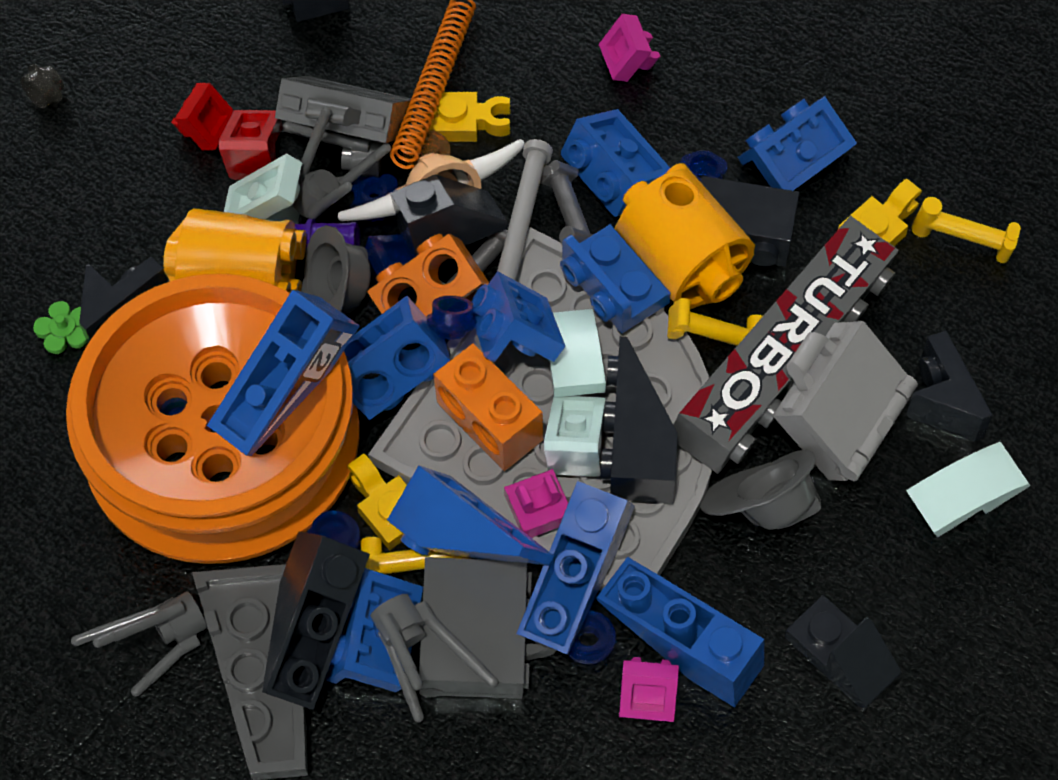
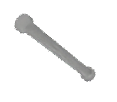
(537, 155)

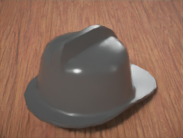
(336, 270)
(768, 494)

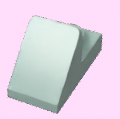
(268, 191)
(575, 436)

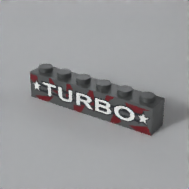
(755, 375)

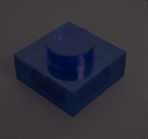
(386, 251)

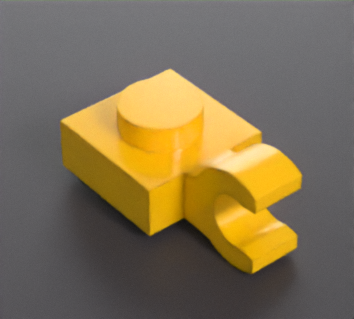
(887, 218)
(379, 499)

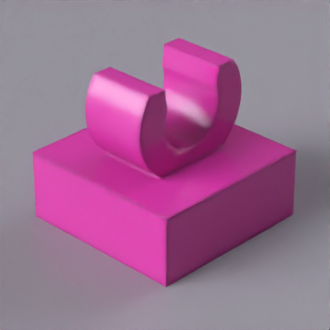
(627, 48)
(537, 503)
(648, 690)

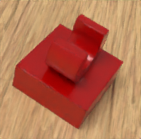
(203, 116)

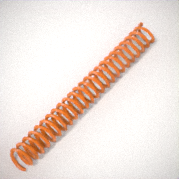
(420, 85)

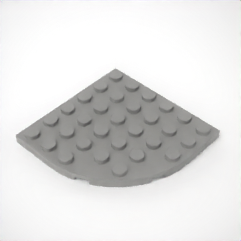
(432, 439)

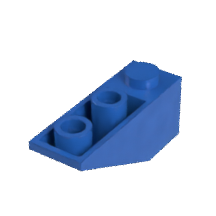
(582, 557)
(685, 631)

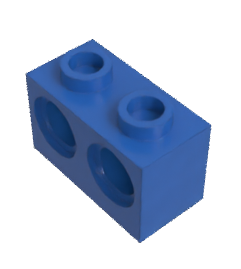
(379, 350)

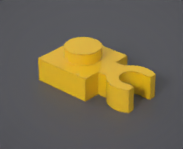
(461, 116)

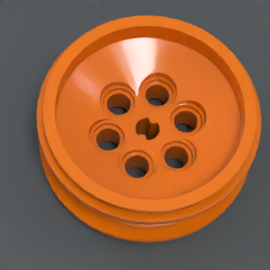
(179, 345)

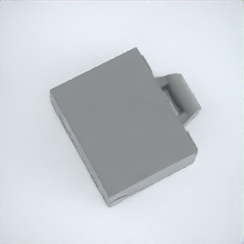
(843, 398)

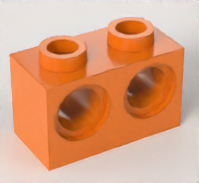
(423, 275)
(488, 407)

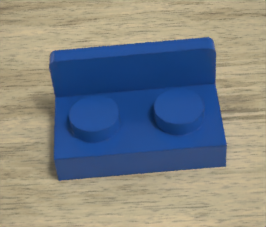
(799, 147)
(611, 157)
(614, 278)
(515, 314)
(359, 649)

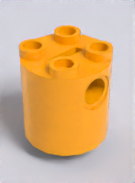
(685, 237)
(235, 246)

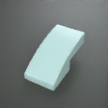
(580, 363)
(967, 487)

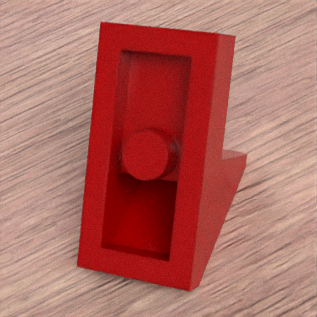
(249, 141)

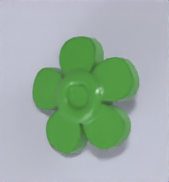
(61, 328)

